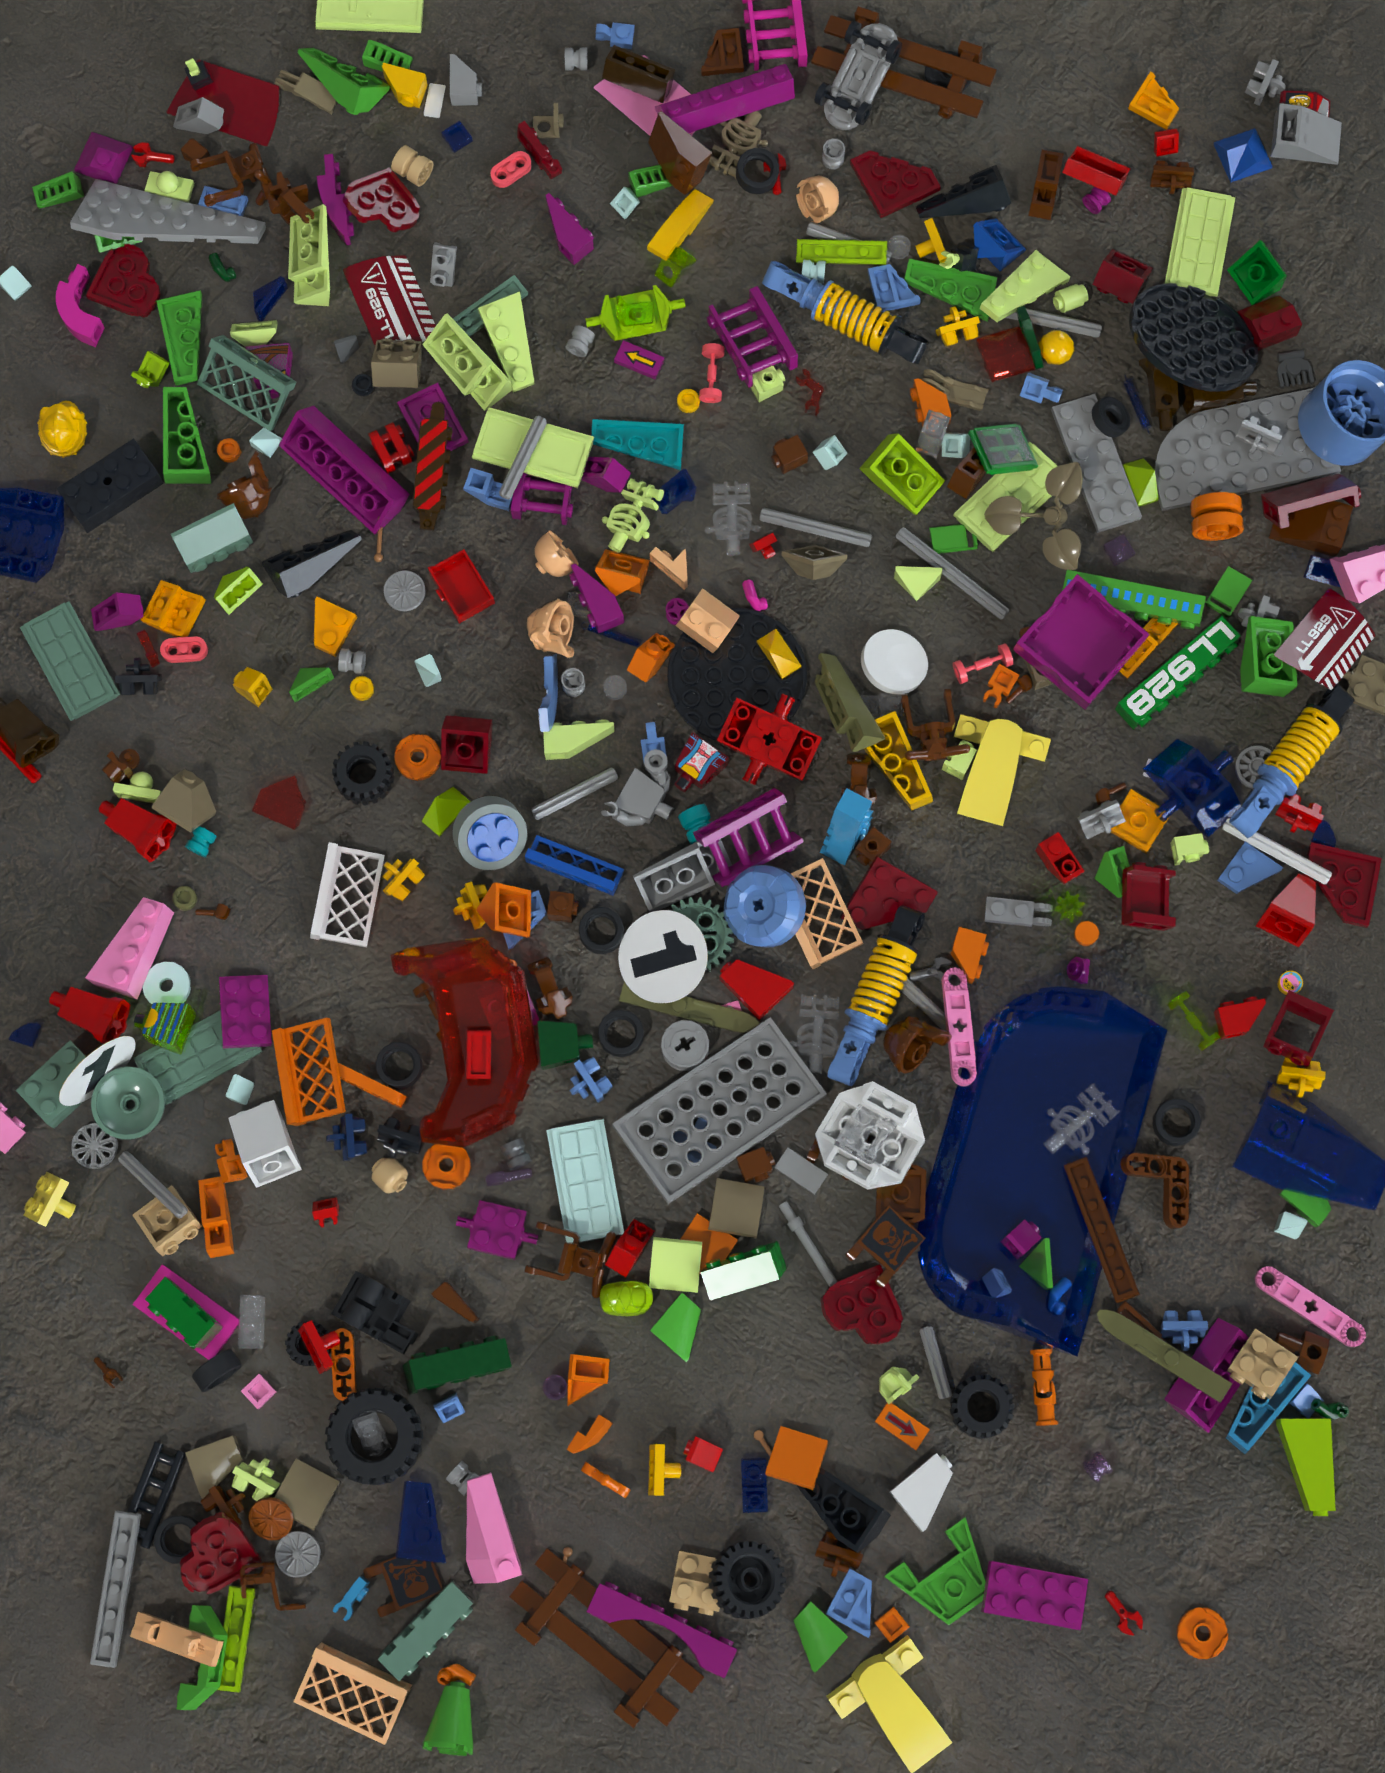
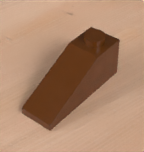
(967, 475)

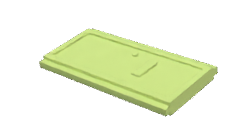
(370, 15)
(1200, 240)
(557, 456)
(1024, 485)

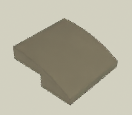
(736, 1208)
(307, 1493)

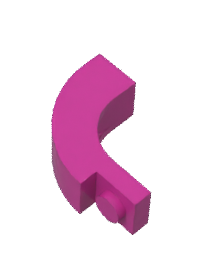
(68, 295)

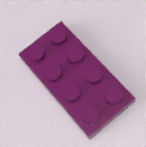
(1034, 1595)

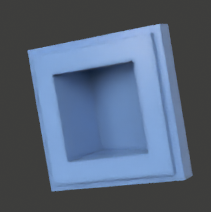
(1303, 1400)

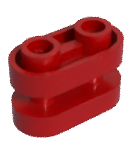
(403, 452)

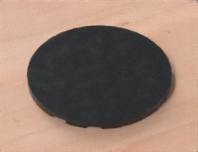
(1193, 337)
(708, 683)

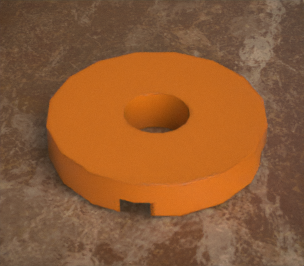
(417, 770)
(449, 1179)
(1187, 1633)

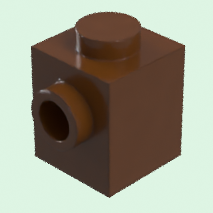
(789, 454)
(872, 845)
(562, 907)
(756, 1165)

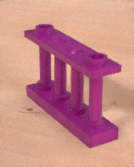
(765, 320)
(521, 504)
(731, 824)

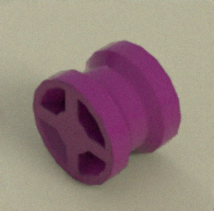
(1096, 200)
(675, 606)

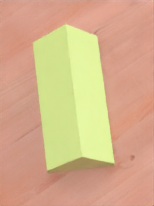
(310, 258)
(466, 363)

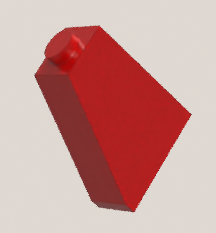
(754, 986)

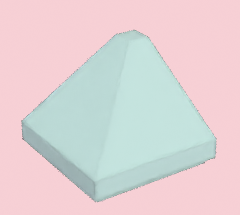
(625, 202)
(265, 442)

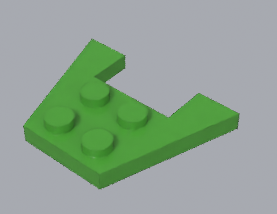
(953, 1586)

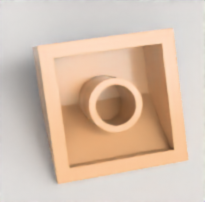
(707, 621)

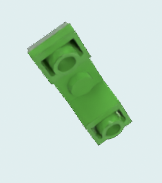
(209, 1678)

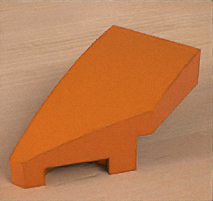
(596, 1433)

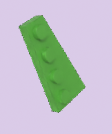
(960, 289)
(182, 329)

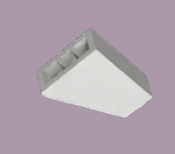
(923, 1489)

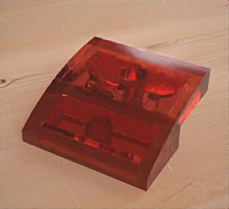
(1005, 354)

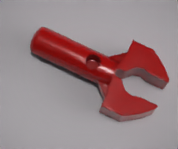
(149, 156)
(782, 166)
(1123, 1614)

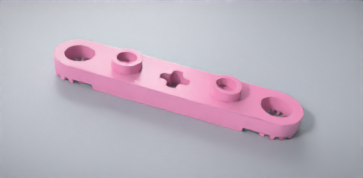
(962, 1043)
(1325, 1317)

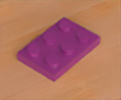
(418, 407)
(245, 1011)

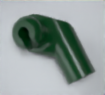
(218, 268)
(1331, 1410)

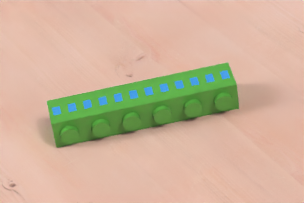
(1147, 600)

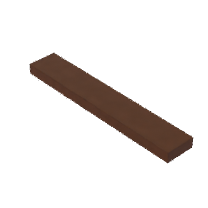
(1101, 1230)

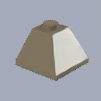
(185, 801)

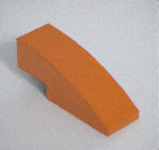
(215, 1217)

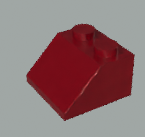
(1122, 276)
(1271, 321)
(466, 744)

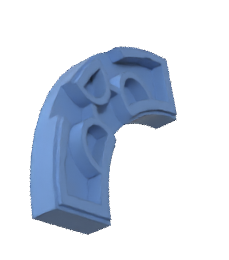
(549, 703)

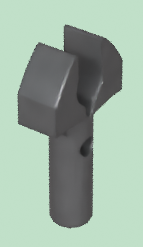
(930, 972)

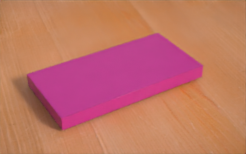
(220, 1314)

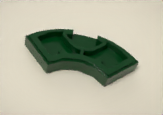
(1027, 330)

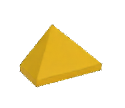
(779, 654)

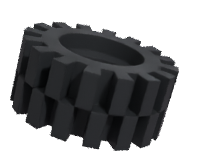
(293, 1347)

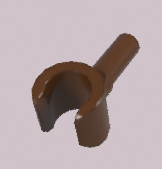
(1025, 685)
(1104, 793)
(221, 912)
(109, 1374)

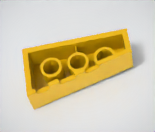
(890, 759)

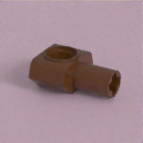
(1300, 1346)

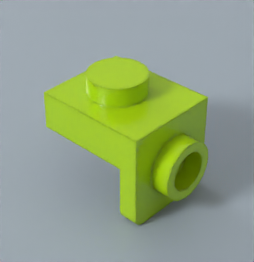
(151, 370)

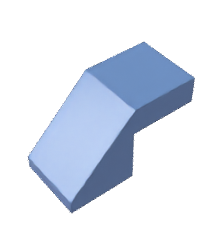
(483, 487)

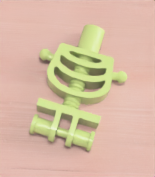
(622, 523)

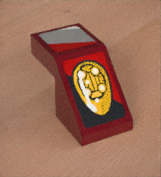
(1307, 99)

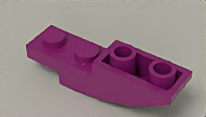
(332, 197)

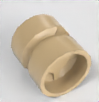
(411, 165)

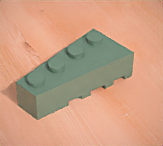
(425, 1630)

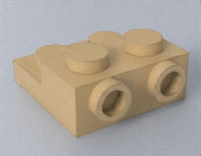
(163, 1227)
(1262, 1364)
(692, 1583)

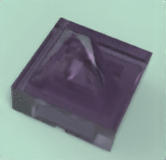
(1119, 550)

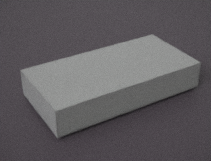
(801, 1171)

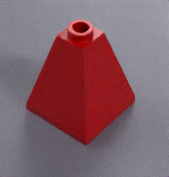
(1292, 911)

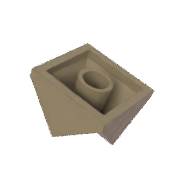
(814, 561)

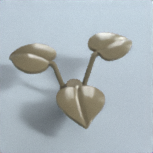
(1063, 547)

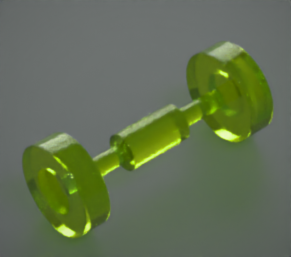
(1193, 1020)

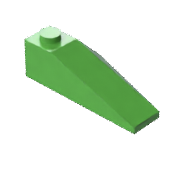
(347, 87)

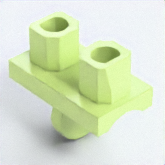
(258, 1475)

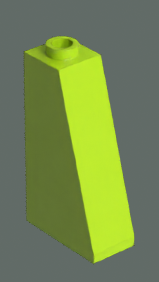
(1311, 1461)

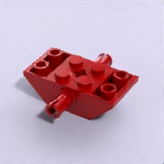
(791, 748)

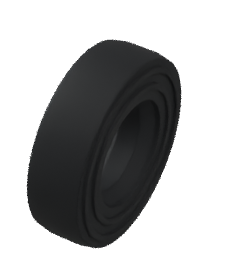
(1119, 412)

